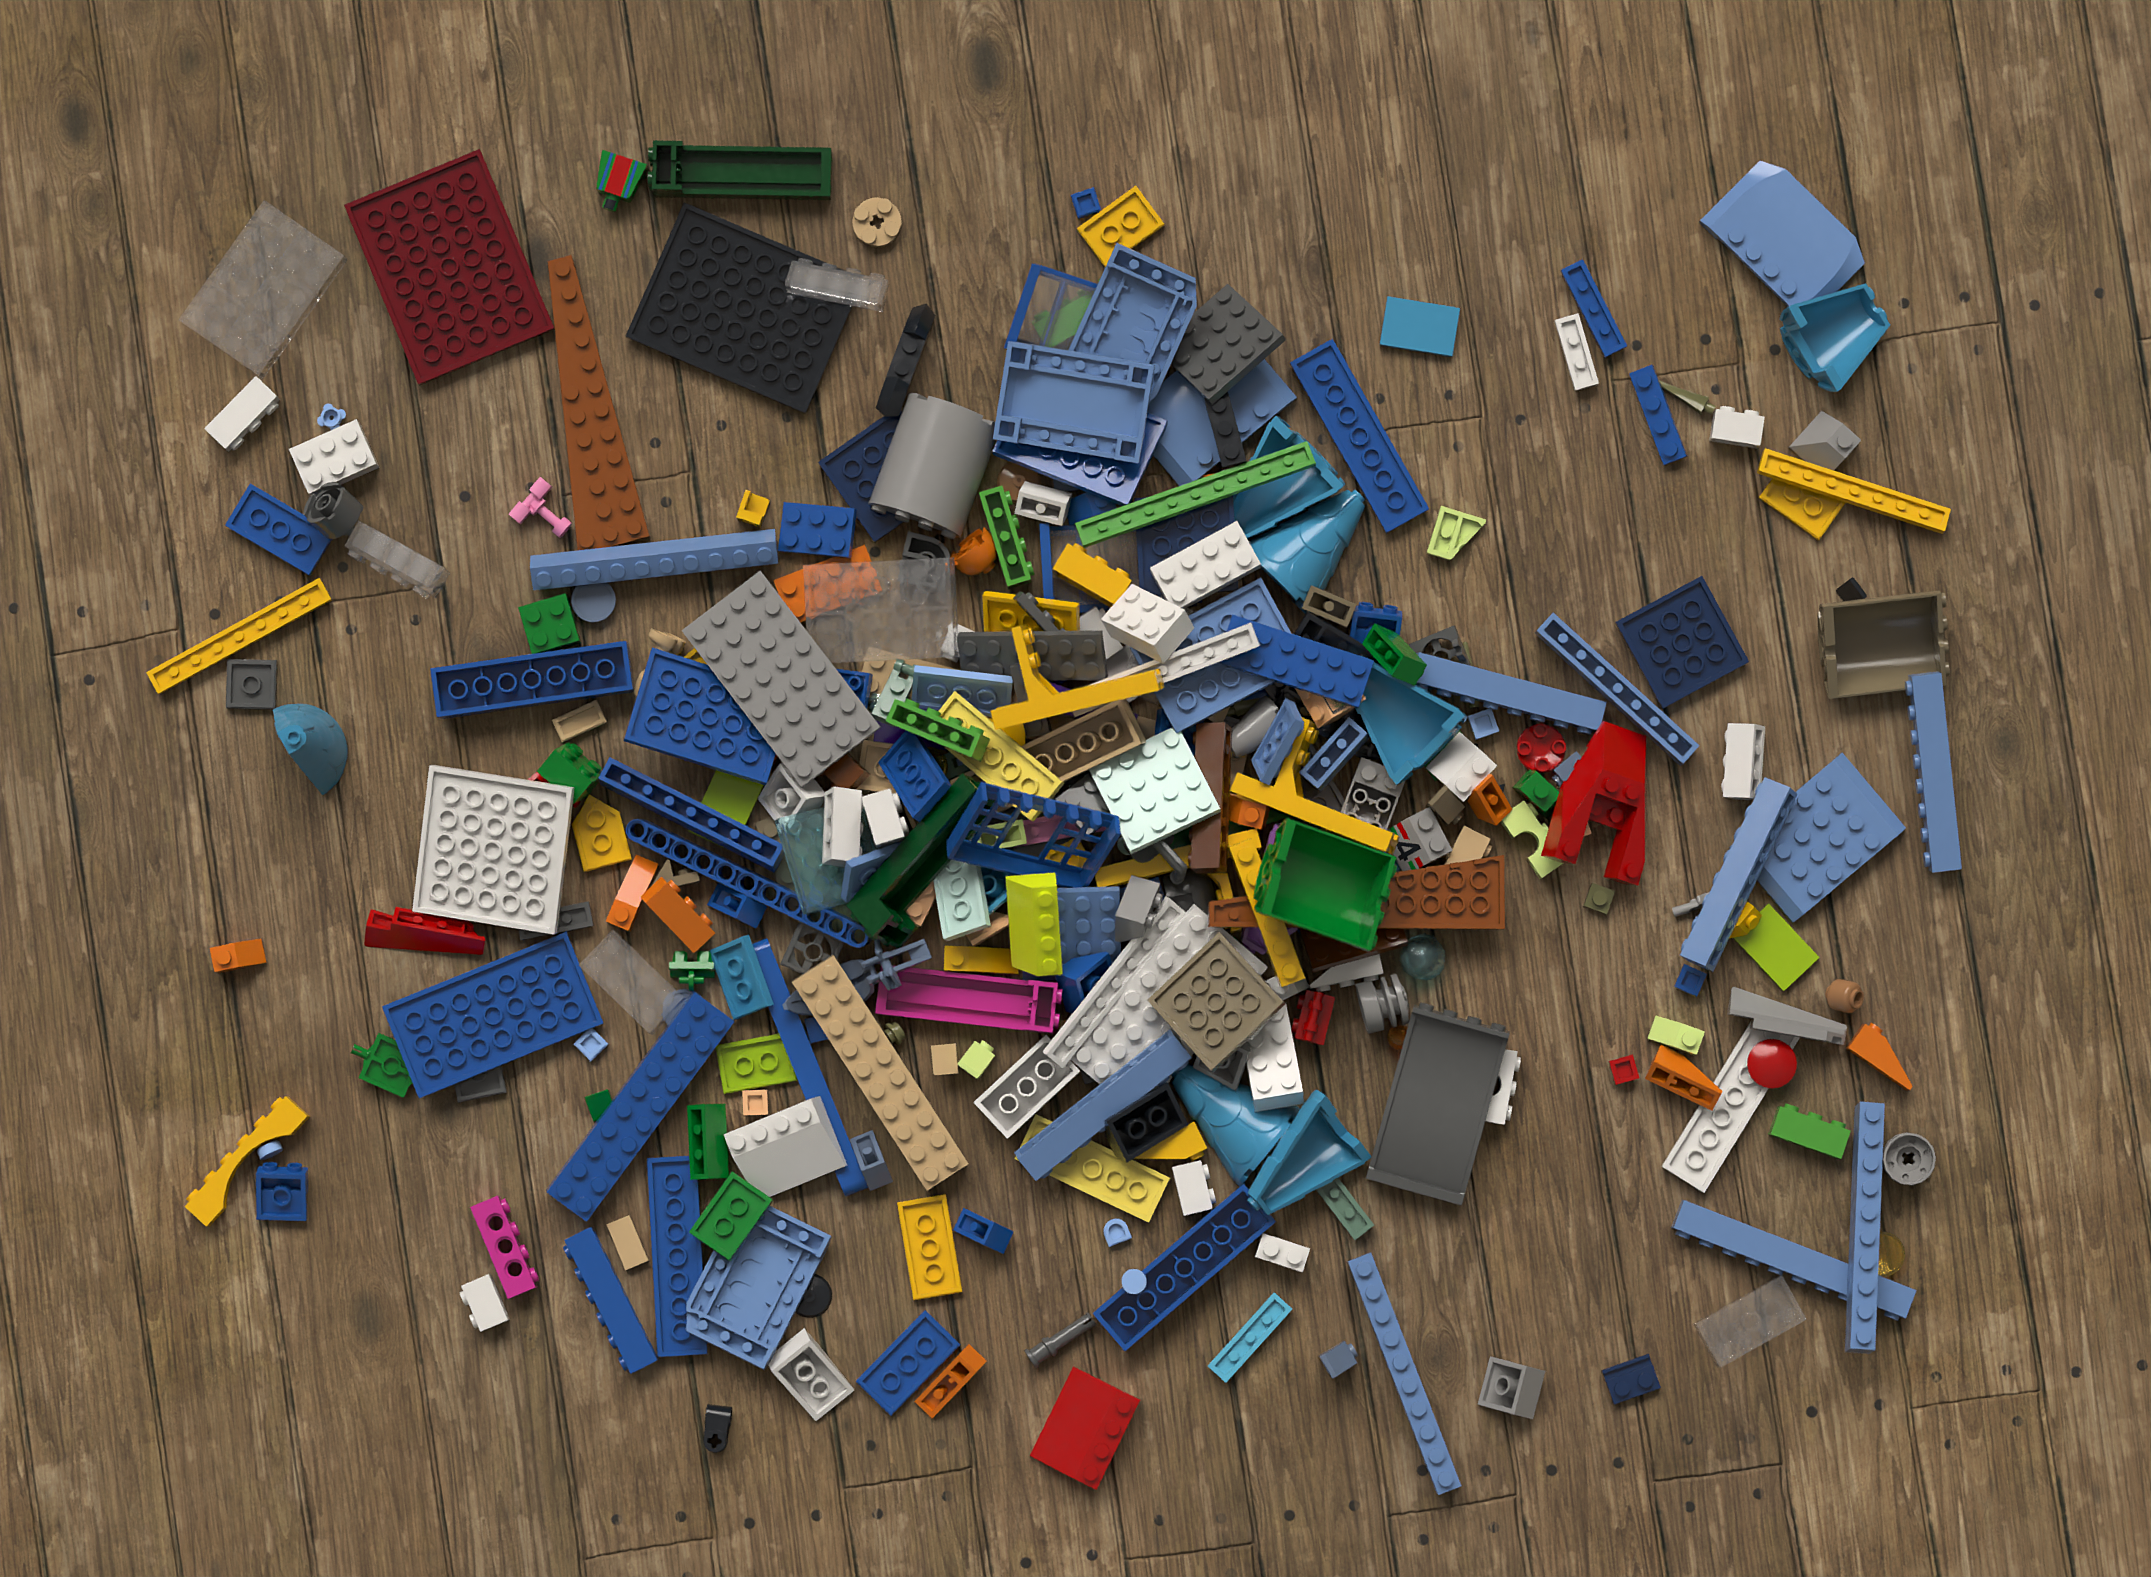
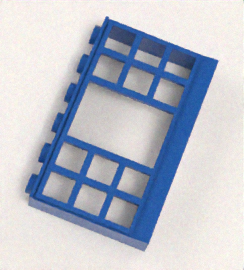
(1022, 864)

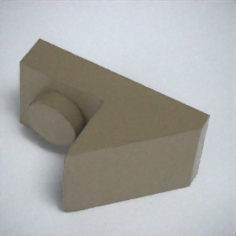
(684, 878)

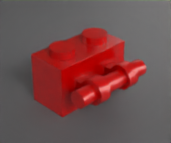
(1313, 1018)

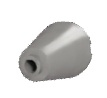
(1252, 727)

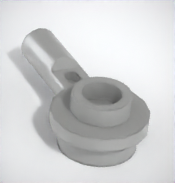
(1687, 908)

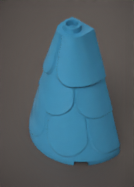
(1280, 499)
(1309, 545)
(1406, 723)
(313, 743)
(1230, 1122)
(1306, 1157)

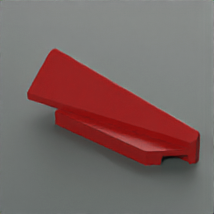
(422, 932)

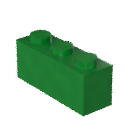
(1394, 654)
(707, 1142)

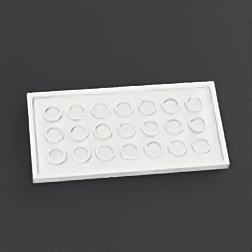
(1132, 1020)

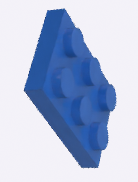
(817, 530)

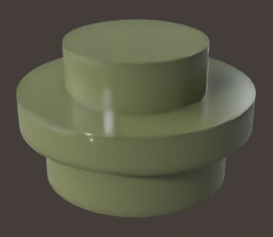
(894, 1033)

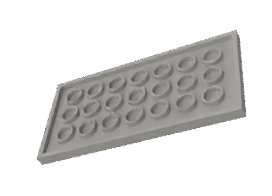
(781, 679)

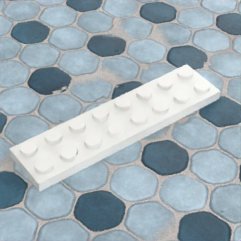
(1713, 1133)

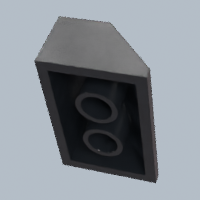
(1144, 1123)

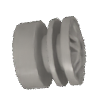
(1382, 1003)
(1923, 1158)

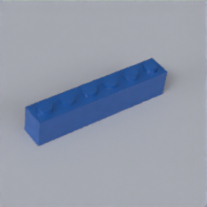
(611, 1300)

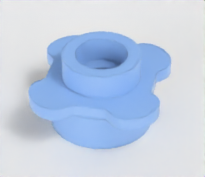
(329, 410)

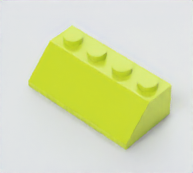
(1034, 923)

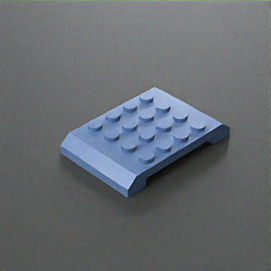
(1073, 401)
(1826, 837)

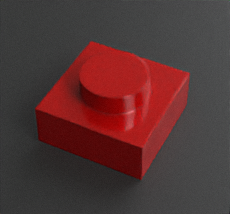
(1623, 1069)

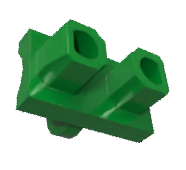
(691, 972)

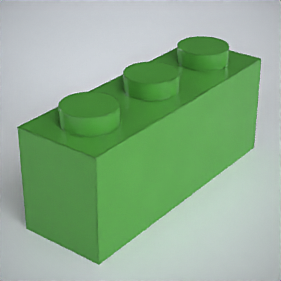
(1809, 1131)

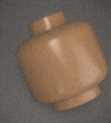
(1844, 996)

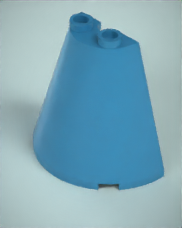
(1833, 334)

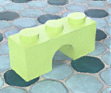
(1523, 820)

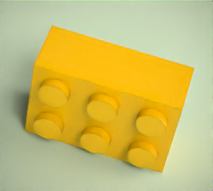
(1091, 575)

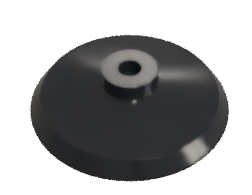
(816, 1298)

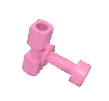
(535, 504)

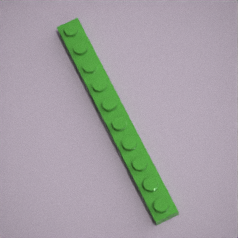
(1195, 494)

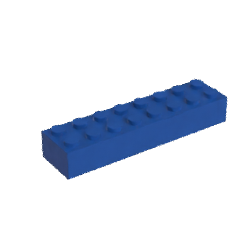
(532, 680)
(1184, 1268)

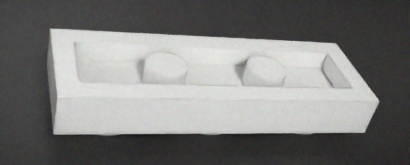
(1576, 352)

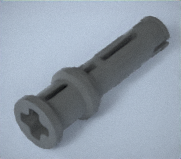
(1049, 1346)

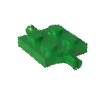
(384, 1065)

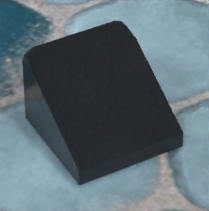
(1851, 591)

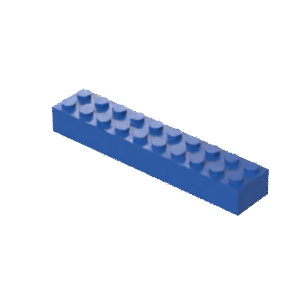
(639, 1106)

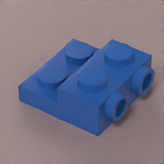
(1365, 617)
(281, 1192)

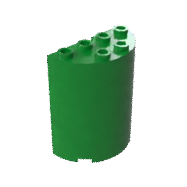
(1324, 884)

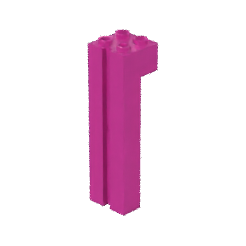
(972, 1000)

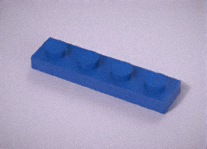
(1593, 308)
(1658, 414)

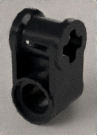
(717, 1421)

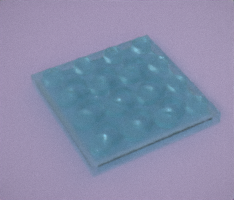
(802, 842)

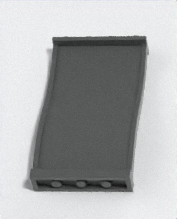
(1438, 1103)

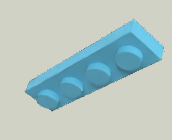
(1249, 1337)

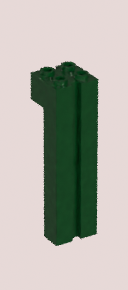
(739, 172)
(911, 868)

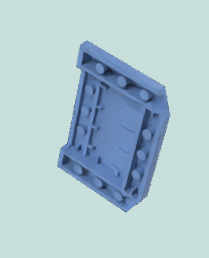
(1784, 235)
(1138, 312)
(1188, 442)
(754, 1296)

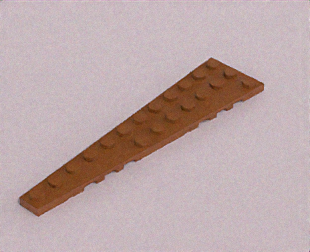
(600, 473)
(1431, 897)

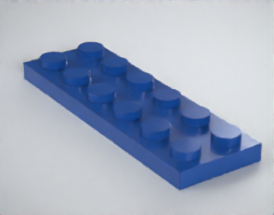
(1303, 664)

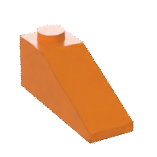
(628, 900)
(1876, 1051)
(1682, 1077)
(950, 1381)

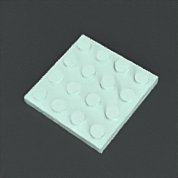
(1155, 790)

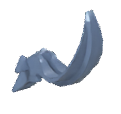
(864, 975)

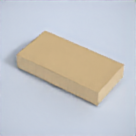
(579, 721)
(627, 1242)

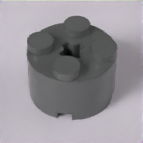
(333, 511)

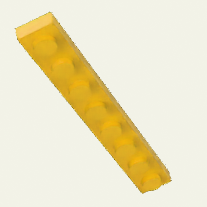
(1853, 491)
(239, 636)

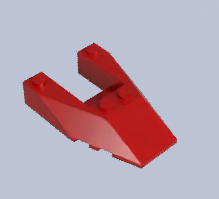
(1608, 790)

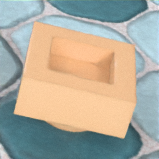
(755, 1102)

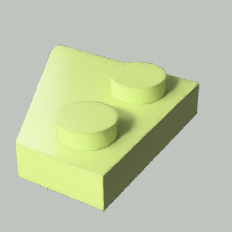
(1452, 532)

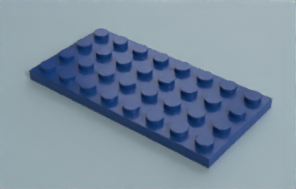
(492, 1015)

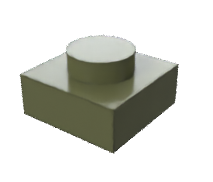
(1599, 898)

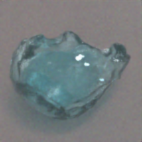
(1423, 957)

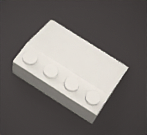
(786, 1148)

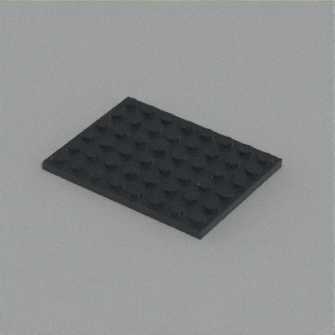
(727, 311)

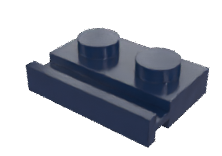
(1631, 1378)

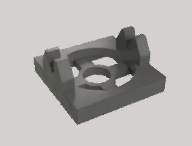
(1450, 634)
(802, 929)

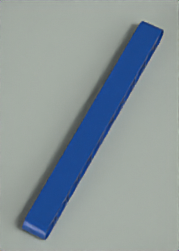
(736, 881)
(806, 1065)

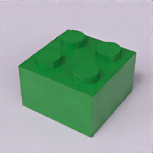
(550, 624)
(571, 768)

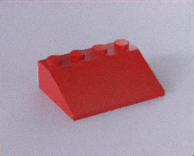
(1085, 1427)

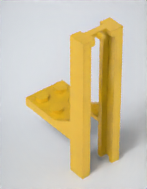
(1047, 701)
(1289, 798)
(1120, 873)

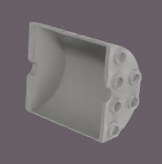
(934, 465)

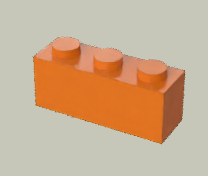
(678, 913)

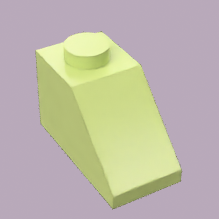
(1014, 838)
(1676, 1035)
(977, 1059)

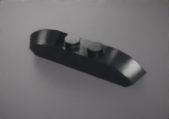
(905, 360)

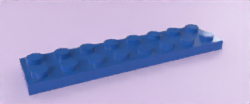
(1359, 436)
(675, 1252)

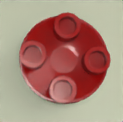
(1541, 748)
(1771, 1063)

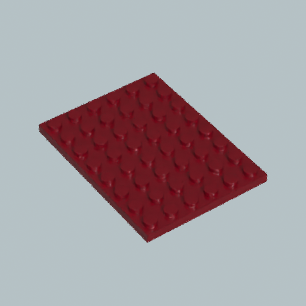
(449, 267)

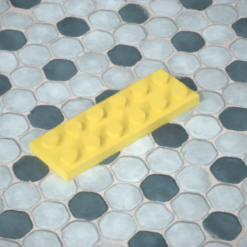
(1004, 760)
(1106, 1177)

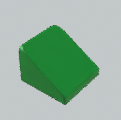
(598, 1103)

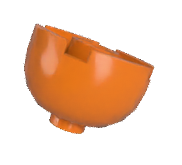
(976, 553)

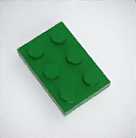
(731, 1216)

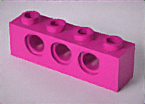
(483, 1213)

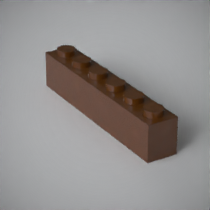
(1210, 836)

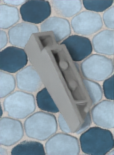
(1783, 1019)

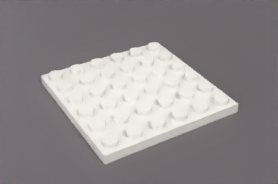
(493, 849)

